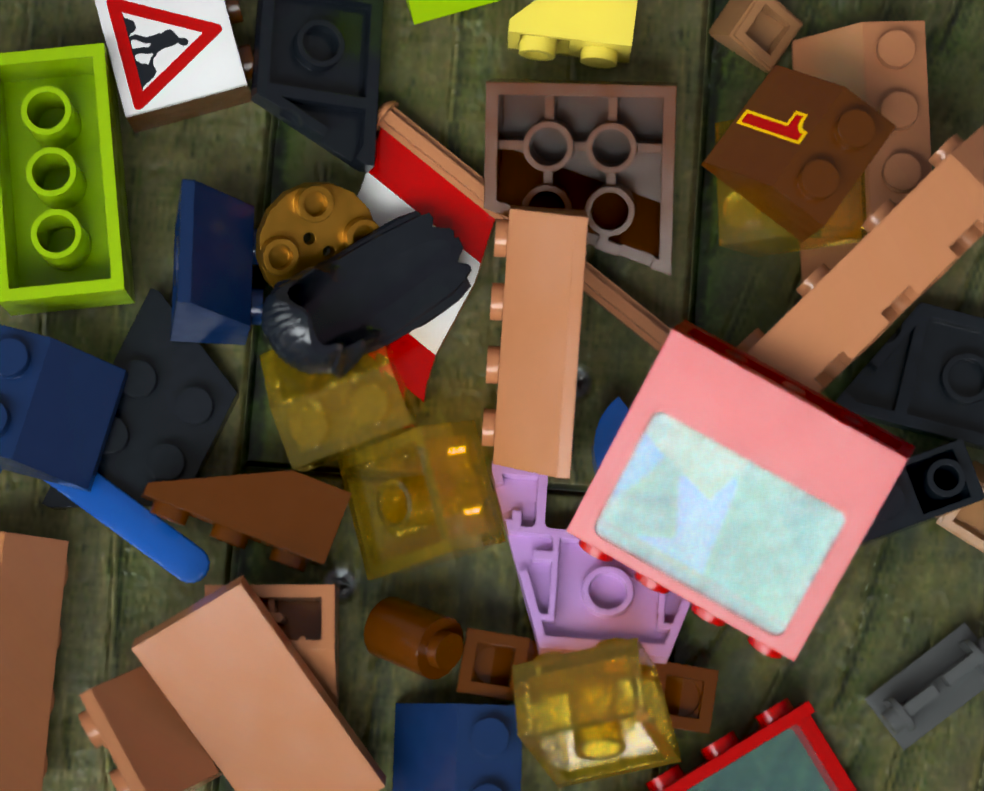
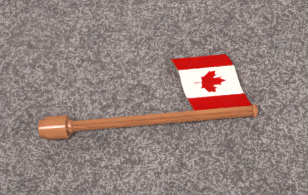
(425, 177)

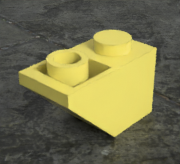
(586, 29)

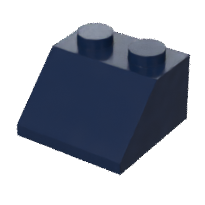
(213, 268)
(54, 408)
(456, 747)

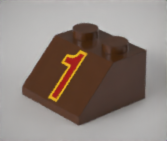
(798, 148)

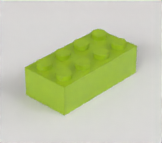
(62, 183)

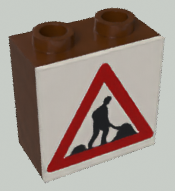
(175, 58)

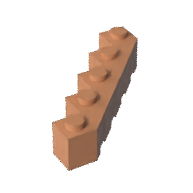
(883, 274)

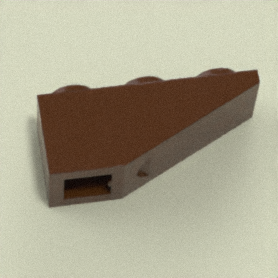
(272, 508)

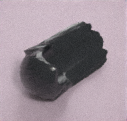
(365, 296)

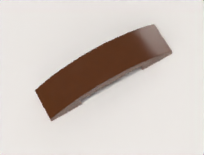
(488, 673)

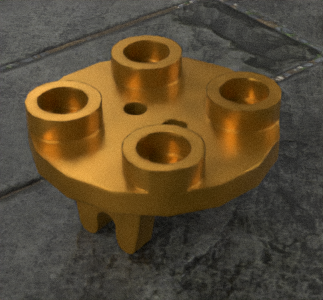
(326, 211)

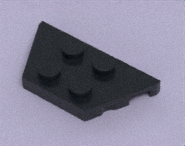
(322, 72)
(926, 378)
(167, 411)

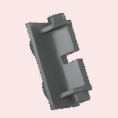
(931, 687)

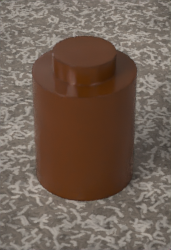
(413, 637)

